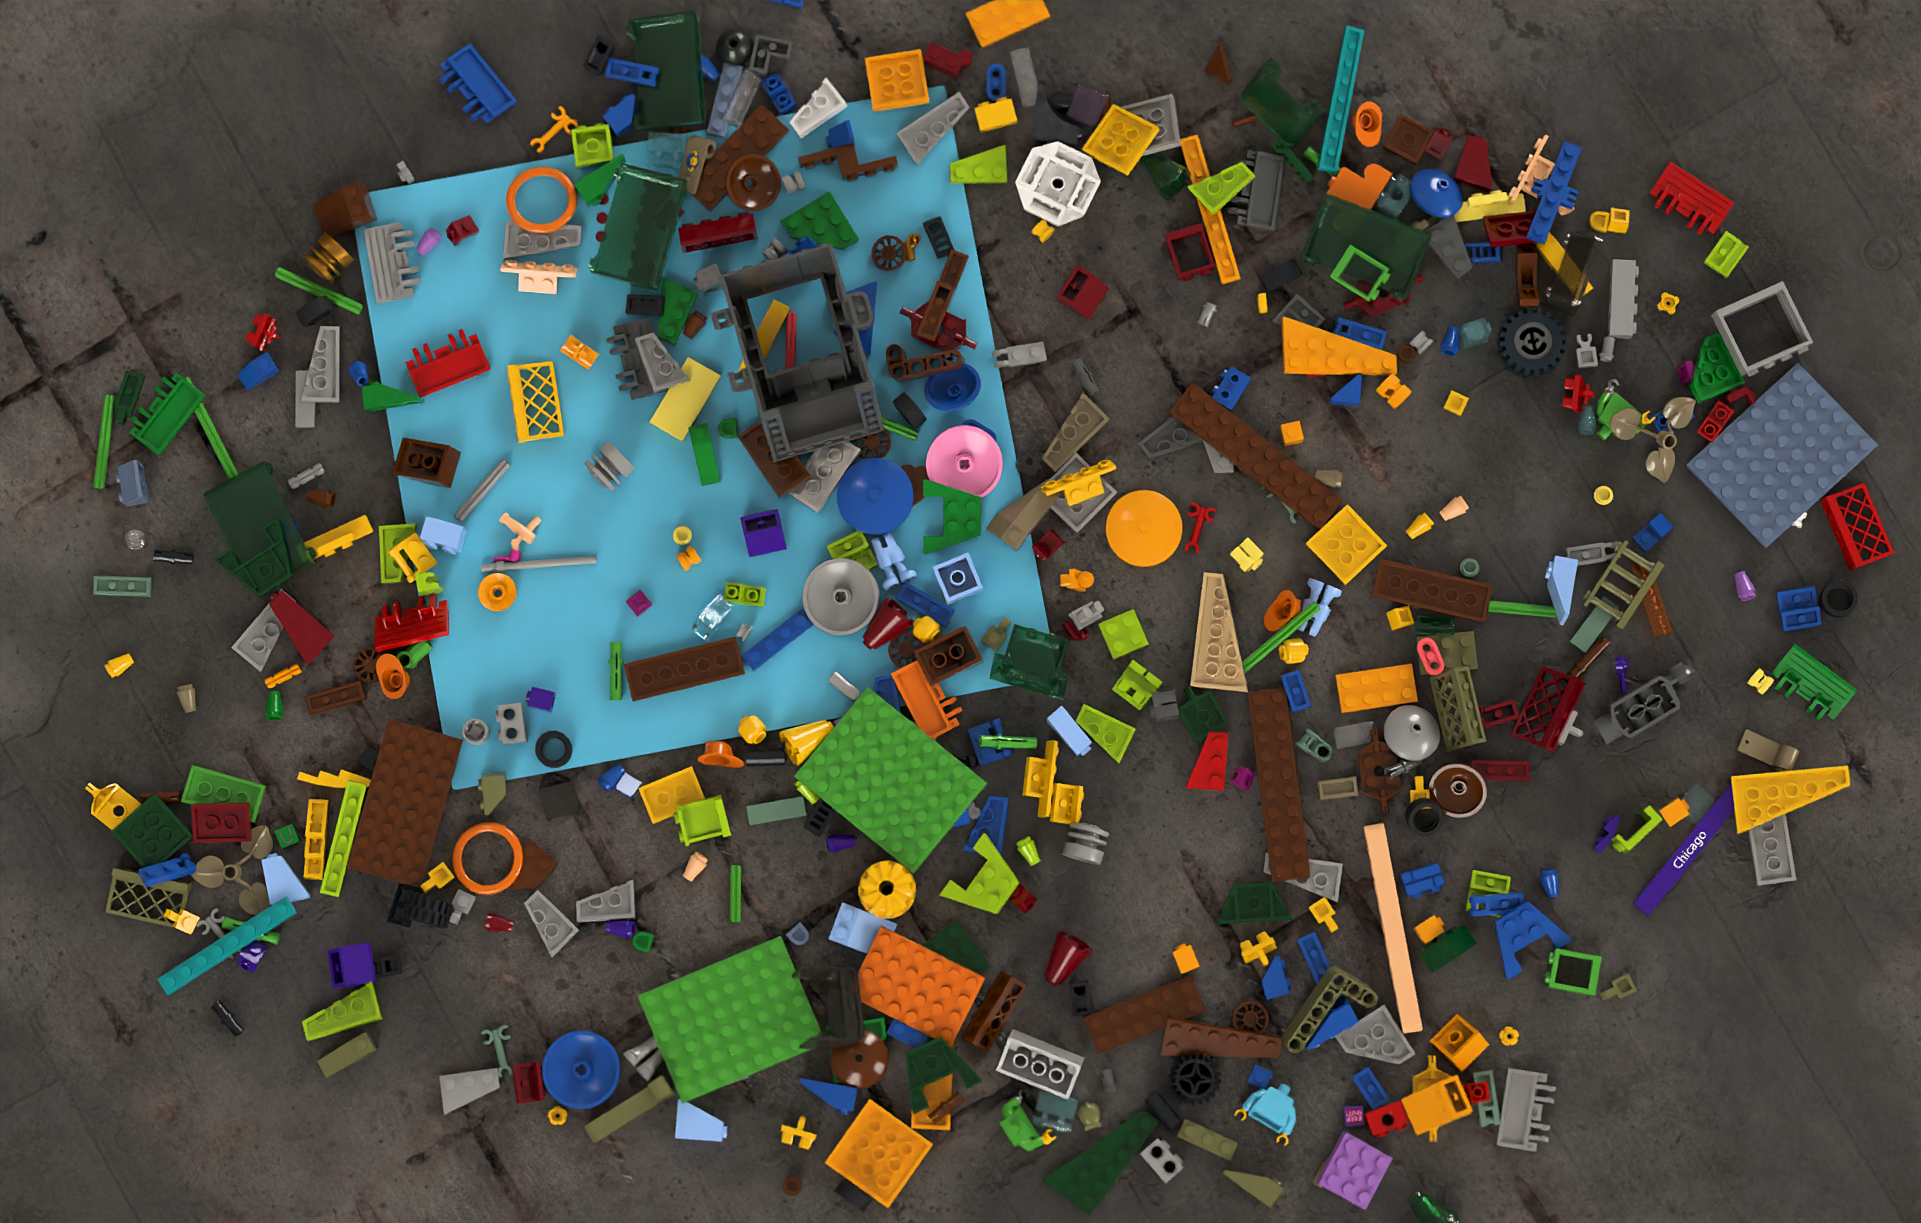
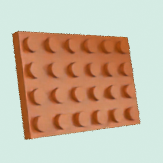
(917, 985)

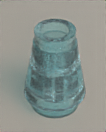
(1587, 421)

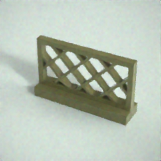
(1465, 707)
(132, 876)

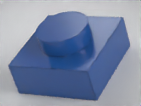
(1259, 1077)

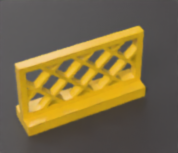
(519, 407)

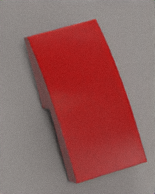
(1715, 421)
(1477, 1092)

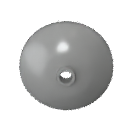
(1404, 739)

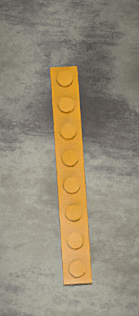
(1214, 223)

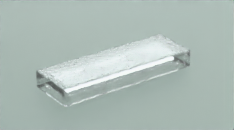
(1025, 76)
(741, 98)

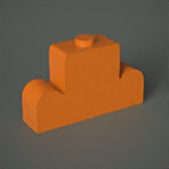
(1358, 189)

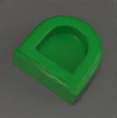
(728, 428)
(642, 941)

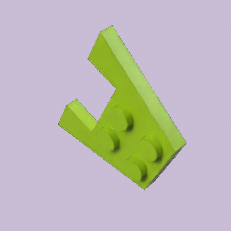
(991, 885)

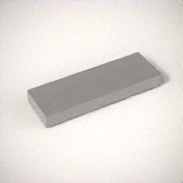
(304, 410)

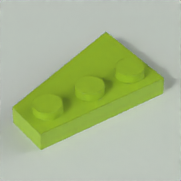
(980, 168)
(1222, 187)
(389, 537)
(1106, 731)

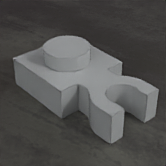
(404, 173)
(1585, 354)

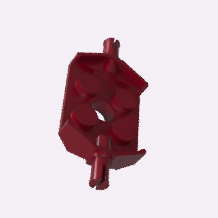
(1380, 304)
(954, 330)

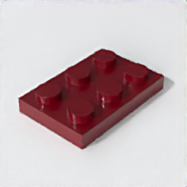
(1508, 228)
(221, 822)

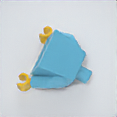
(1272, 1109)

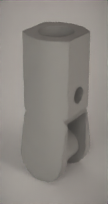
(844, 687)

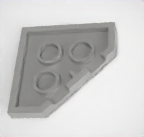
(1376, 1038)

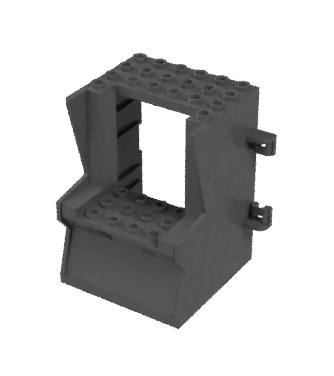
(812, 401)

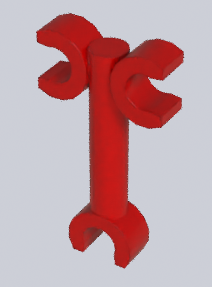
(1201, 513)

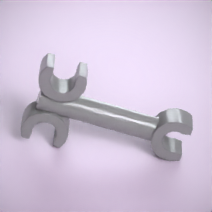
(211, 923)

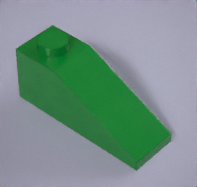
(596, 184)
(382, 397)
(704, 454)

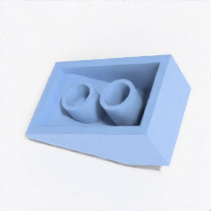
(1560, 583)
(857, 928)

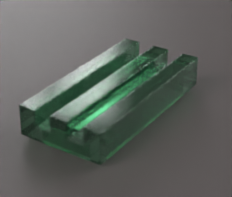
(1431, 626)

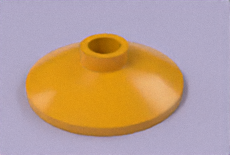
(497, 582)

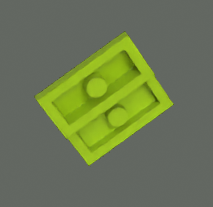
(854, 548)
(1487, 883)

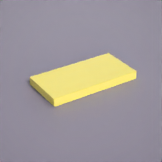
(685, 401)

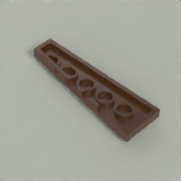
(1217, 1041)

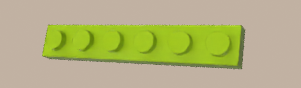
(343, 838)

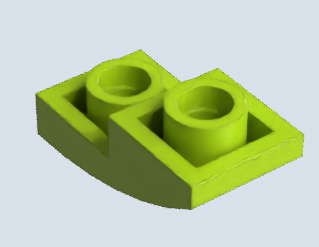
(745, 594)

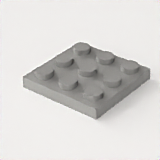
(1162, 113)
(1081, 513)

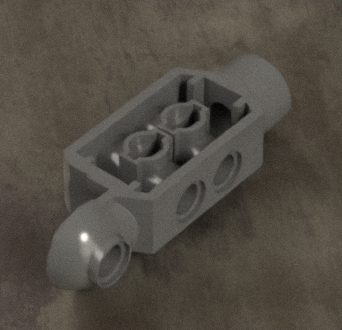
(1642, 706)

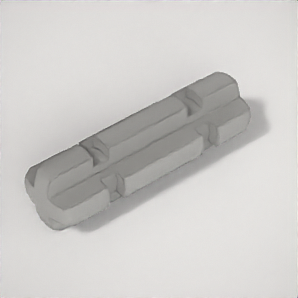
(306, 476)

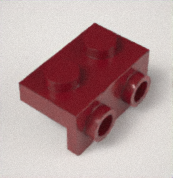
(528, 1082)

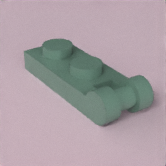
(1487, 1105)

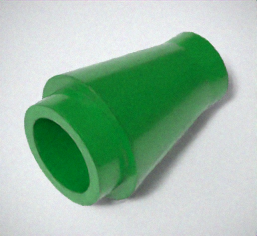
(274, 707)

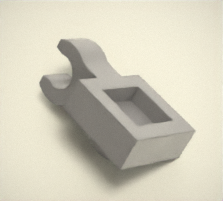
(462, 904)

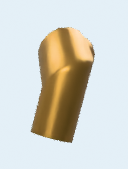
(911, 242)

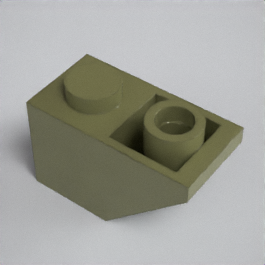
(493, 788)

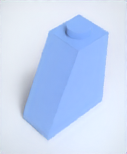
(1069, 731)
(282, 880)
(697, 1124)

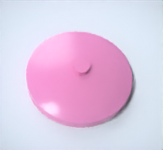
(965, 460)

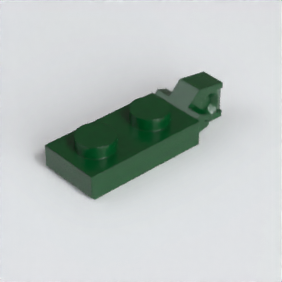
(1291, 158)
(128, 396)

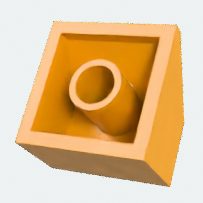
(1459, 1042)

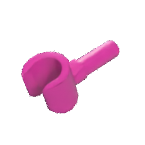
(514, 557)

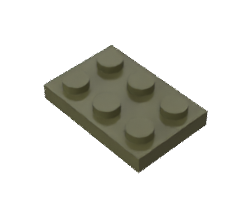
(1455, 650)

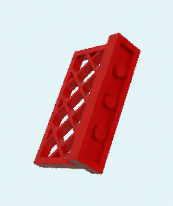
(1844, 535)

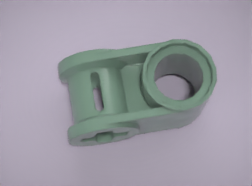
(1314, 745)

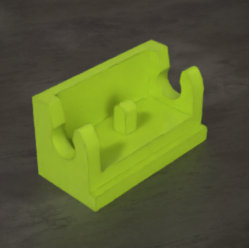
(427, 585)

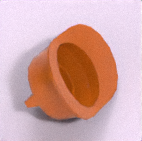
(1367, 124)
(1282, 611)
(392, 676)
(719, 754)

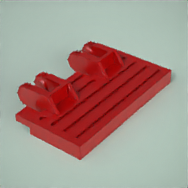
(1692, 197)
(447, 367)
(415, 626)

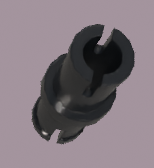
(173, 557)
(227, 1018)

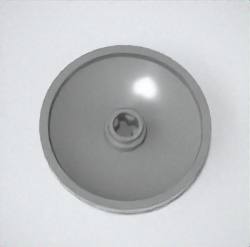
(841, 596)

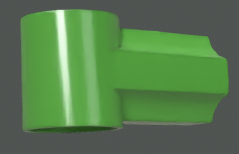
(415, 653)

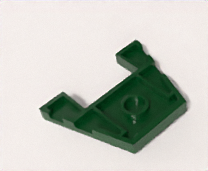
(264, 570)
(931, 1064)

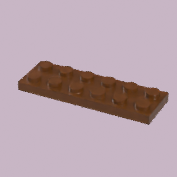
(754, 136)
(1432, 591)
(684, 669)
(1143, 1014)

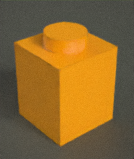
(1291, 433)
(1675, 811)
(1429, 929)
(1185, 958)

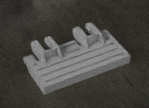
(388, 263)
(1520, 1109)

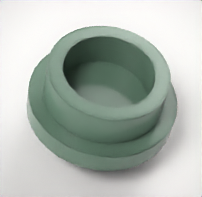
(1469, 567)

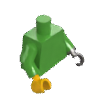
(1609, 405)
(1019, 1127)

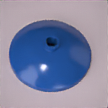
(1436, 193)
(953, 389)

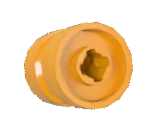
(1394, 397)

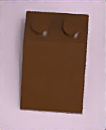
(345, 209)
(427, 462)
(948, 656)

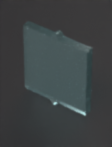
(1699, 803)

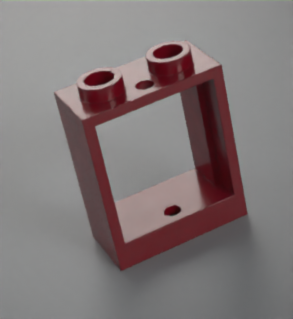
(1185, 233)

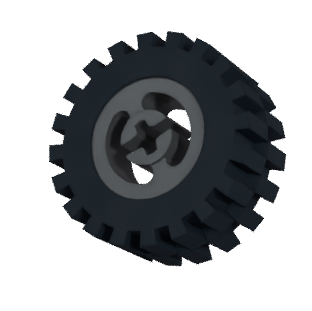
(1511, 346)

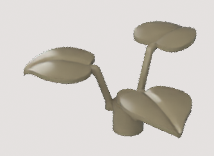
(1660, 462)
(212, 872)

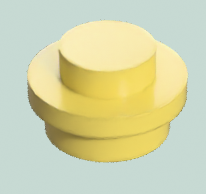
(1603, 495)
(682, 535)

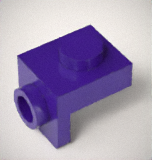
(252, 956)

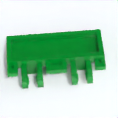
(168, 414)
(1815, 681)

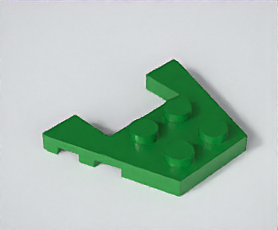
(960, 516)

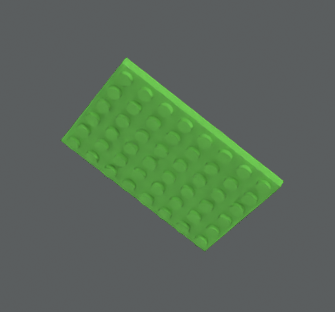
(890, 780)
(730, 1019)

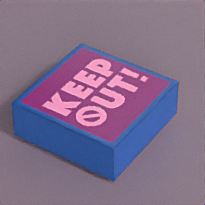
(1353, 1116)

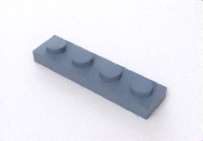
(728, 82)

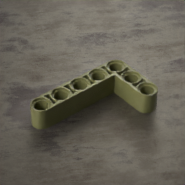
(1324, 1004)
(654, 1094)

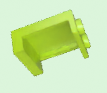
(1651, 818)
(702, 820)

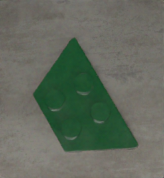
(1253, 904)

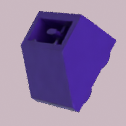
(763, 533)
(351, 965)

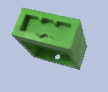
(1344, 262)
(1592, 977)

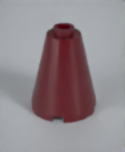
(886, 624)
(1065, 957)

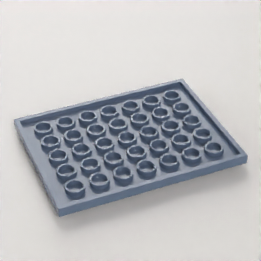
(1782, 455)

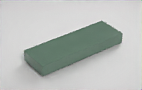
(122, 586)
(1592, 627)
(776, 811)

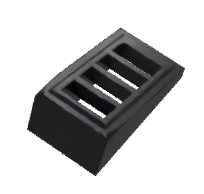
(926, 224)
(815, 812)

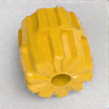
(887, 874)

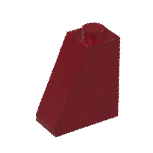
(1474, 164)

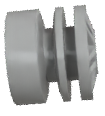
(609, 466)
(1085, 843)

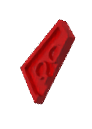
(1211, 763)

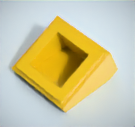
(1618, 220)
(1400, 617)

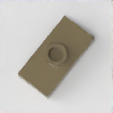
(1337, 788)

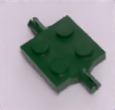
(1201, 714)

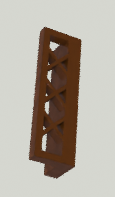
(991, 1009)

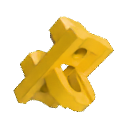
(1251, 952)
(806, 1137)

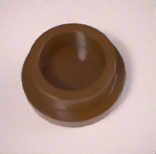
(1406, 354)
(792, 1185)

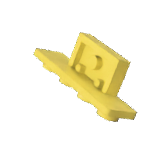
(1487, 205)

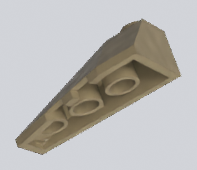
(1022, 516)

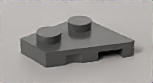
(1300, 311)

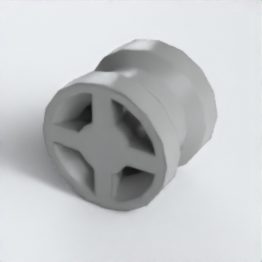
(1421, 342)

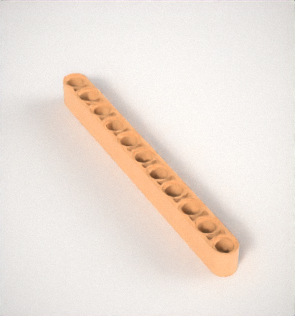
(1392, 928)

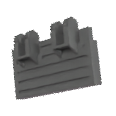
(1261, 191)
(632, 359)

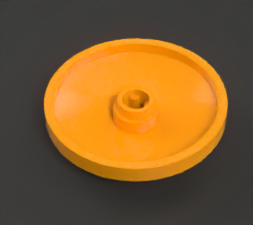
(1144, 528)

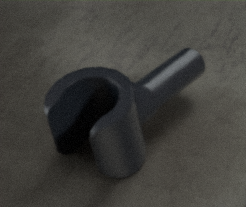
(970, 760)

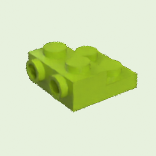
(592, 145)

